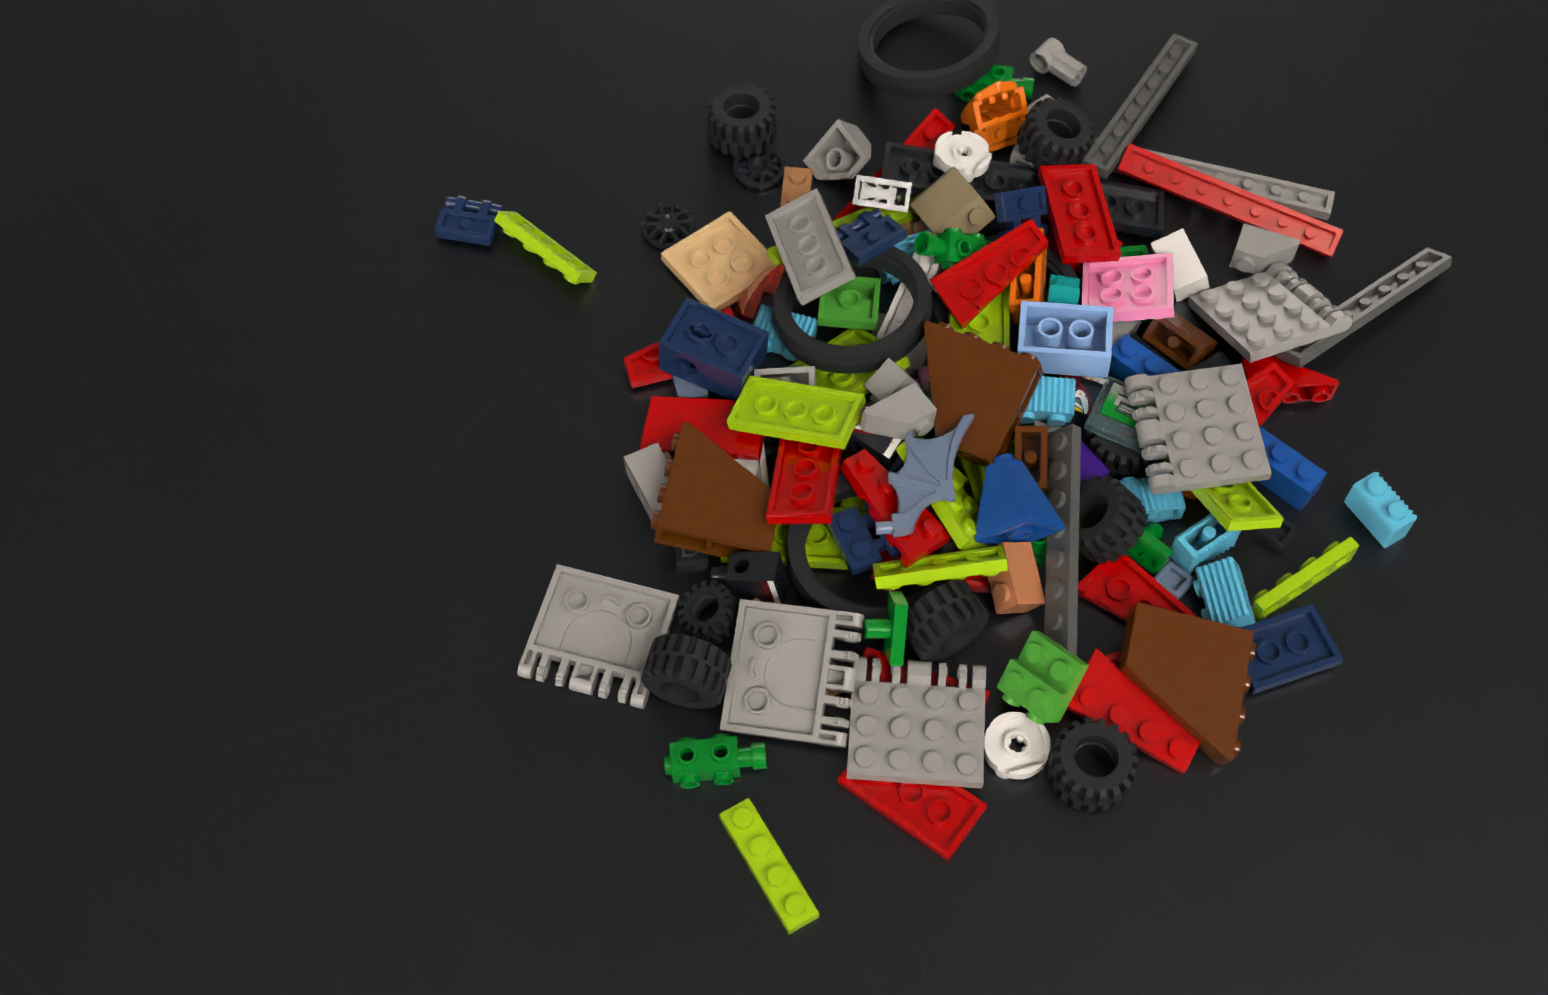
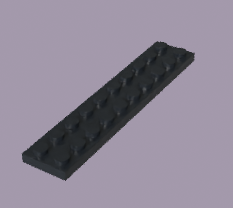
(1131, 207)

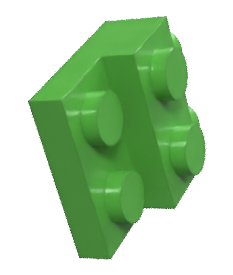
(851, 305)
(1042, 679)

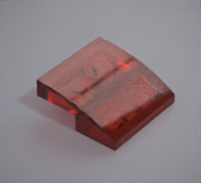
(763, 285)

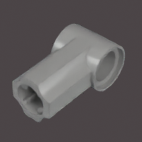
(1052, 58)

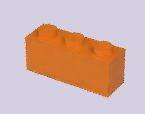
(1028, 285)

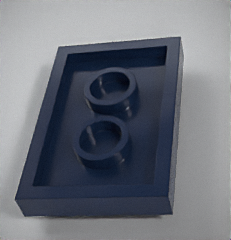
(1290, 648)

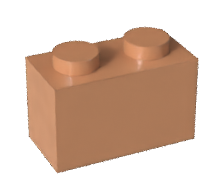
(1020, 586)

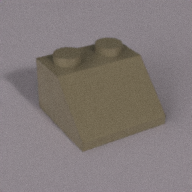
(952, 204)

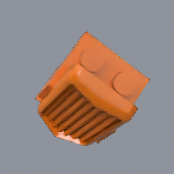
(996, 113)

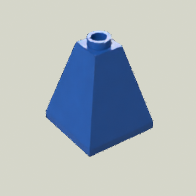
(1013, 506)

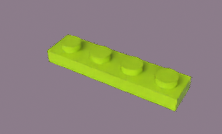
(538, 242)
(932, 568)
(1310, 573)
(769, 866)

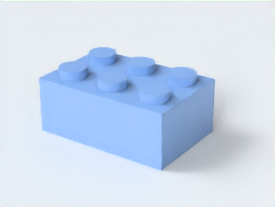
(1067, 337)

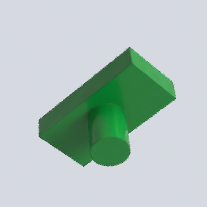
(1150, 551)
(891, 629)

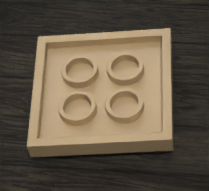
(718, 261)

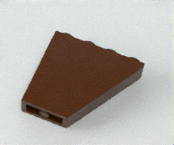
(981, 381)
(710, 501)
(1192, 672)

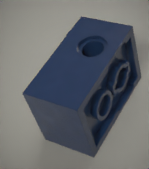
(712, 349)

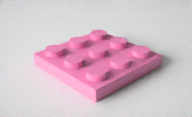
(1133, 285)

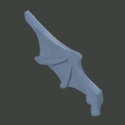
(923, 478)

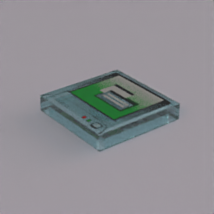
(1113, 416)

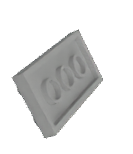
(810, 247)

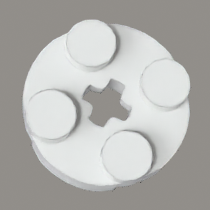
(949, 151)
(1008, 762)

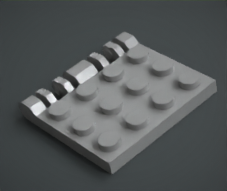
(1269, 313)
(1201, 426)
(598, 629)
(785, 671)
(917, 728)

